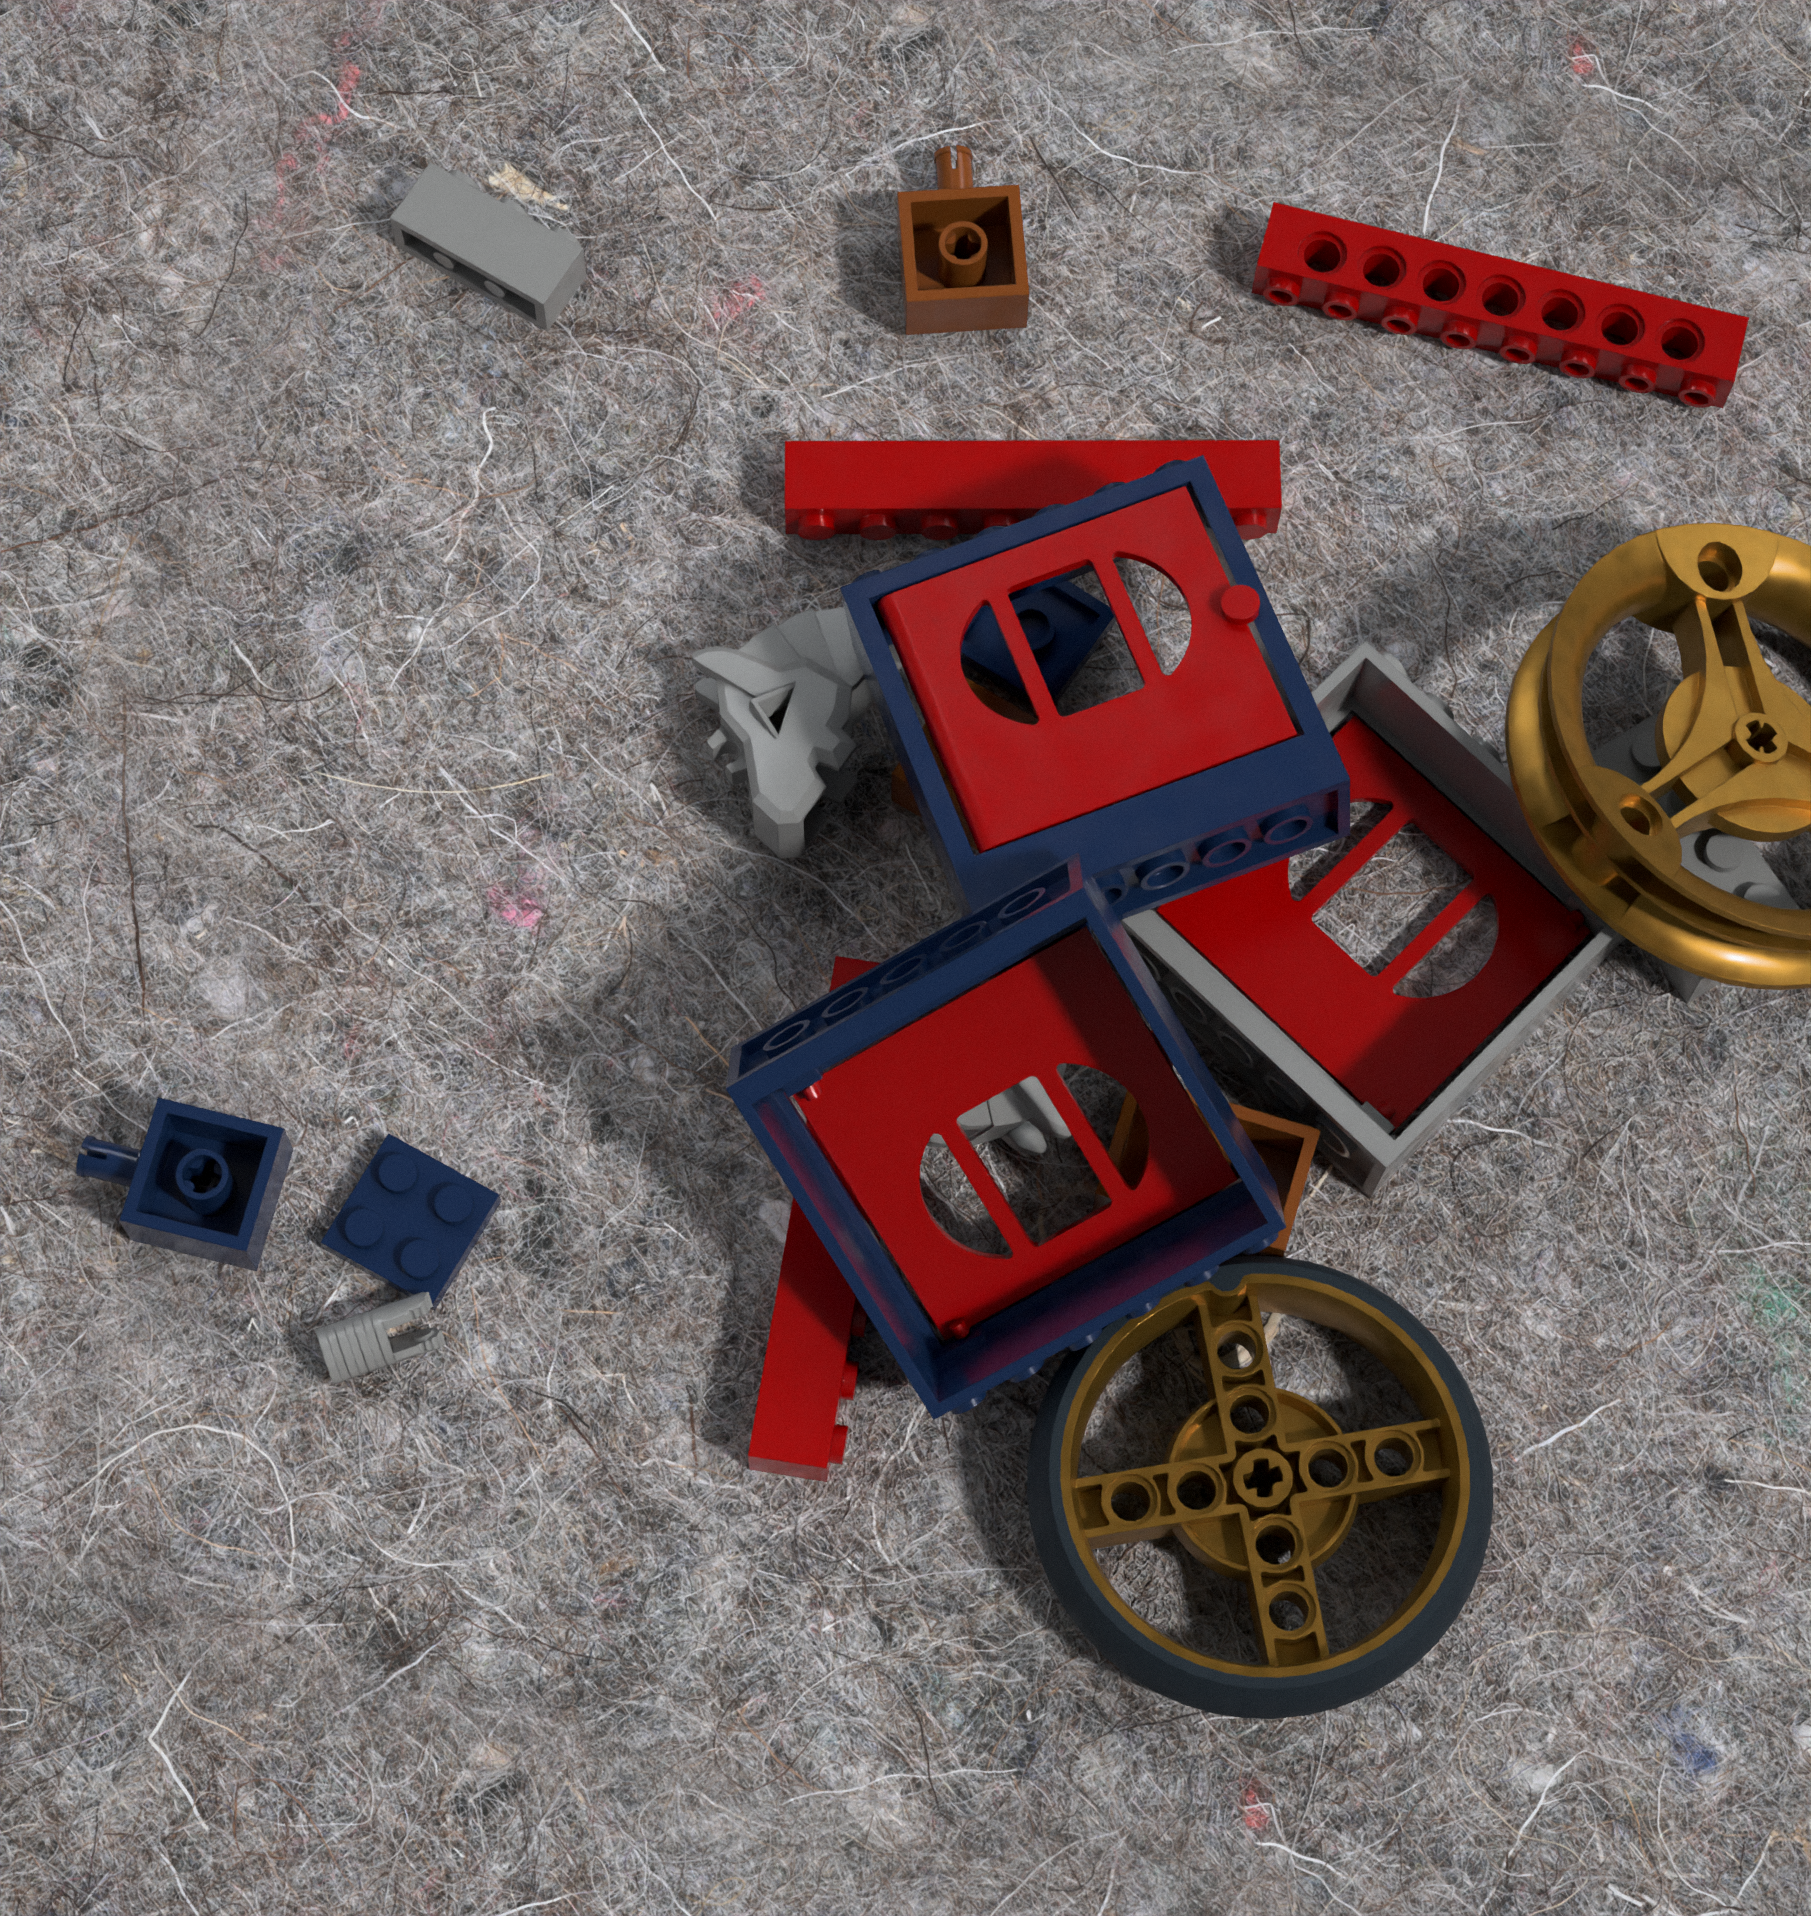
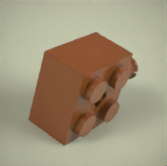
(962, 253)

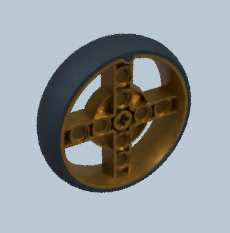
(1441, 1453)

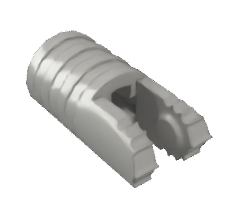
(362, 1343)

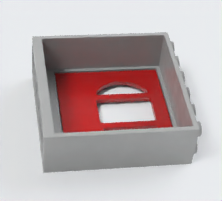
(1306, 1017)

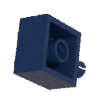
(186, 1150)

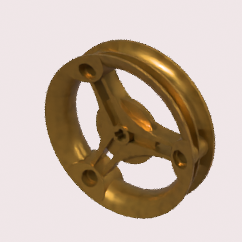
(1724, 739)

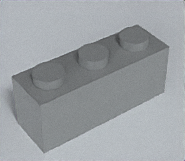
(489, 245)

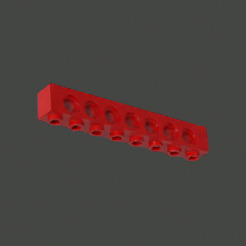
(1528, 292)

